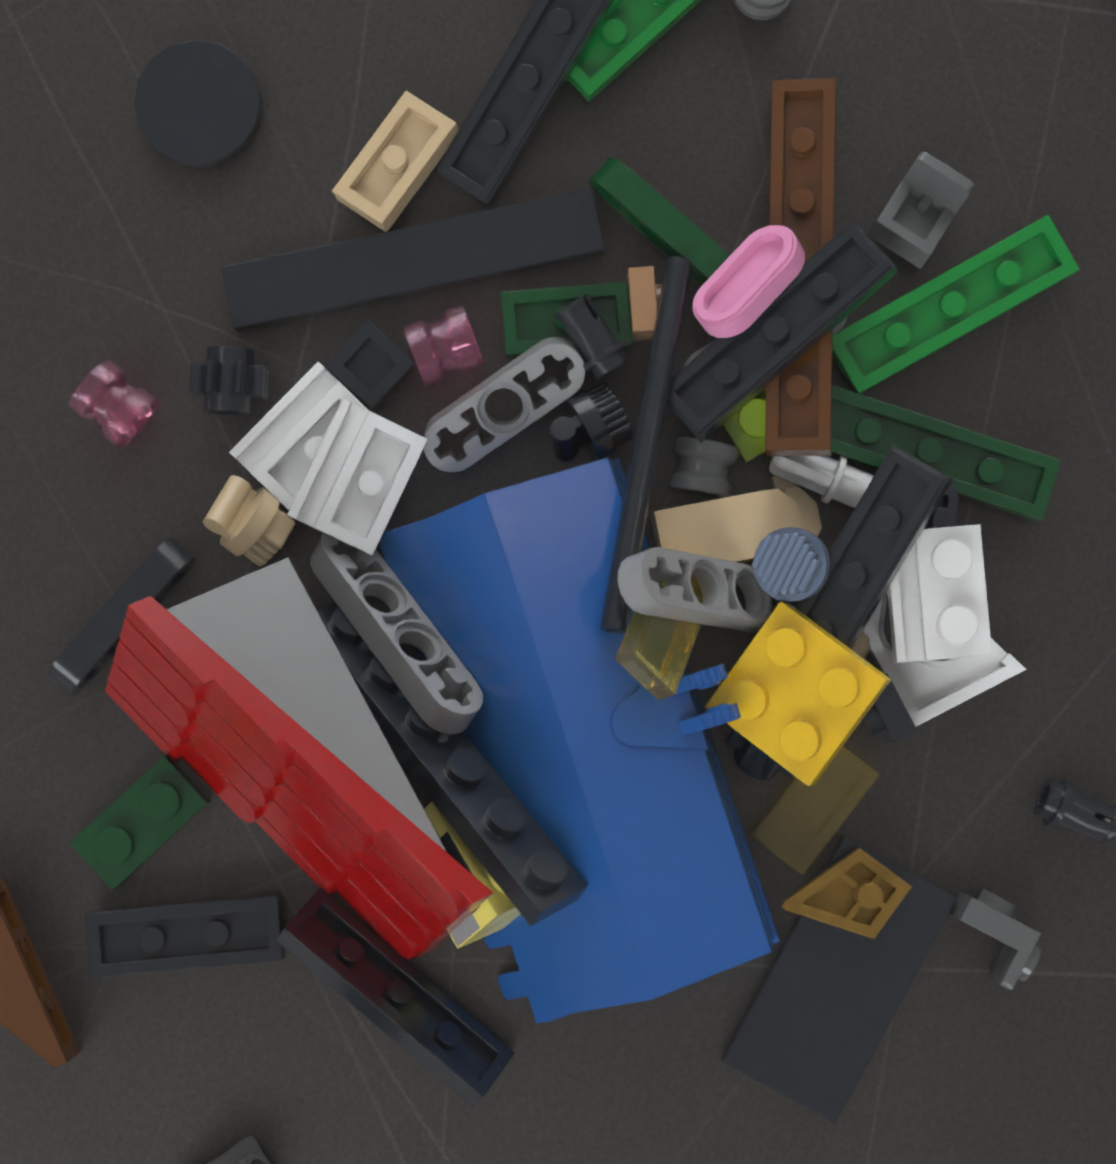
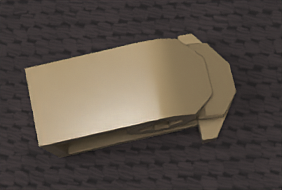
(735, 524)

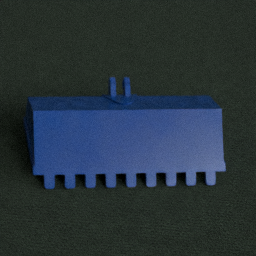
(588, 751)

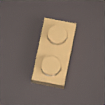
(396, 161)

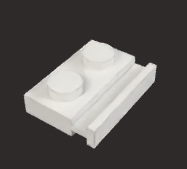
(289, 435)
(357, 477)
(941, 598)

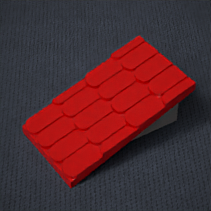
(285, 739)

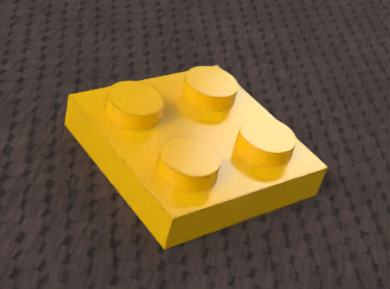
(799, 692)

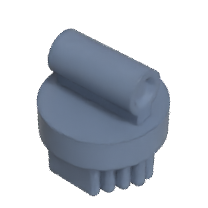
(791, 564)

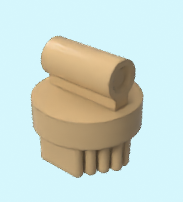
(249, 521)

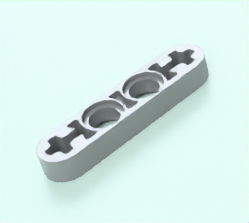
(677, 601)
(436, 688)

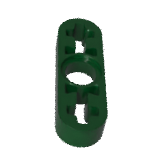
(657, 218)

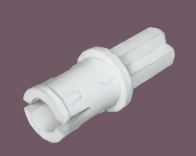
(823, 475)

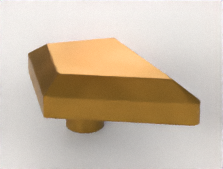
(851, 895)

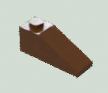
(26, 995)

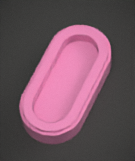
(748, 281)

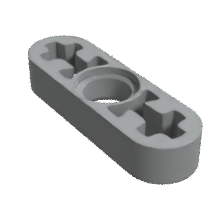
(500, 431)

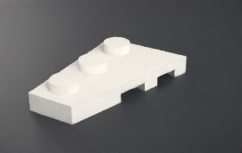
(940, 684)

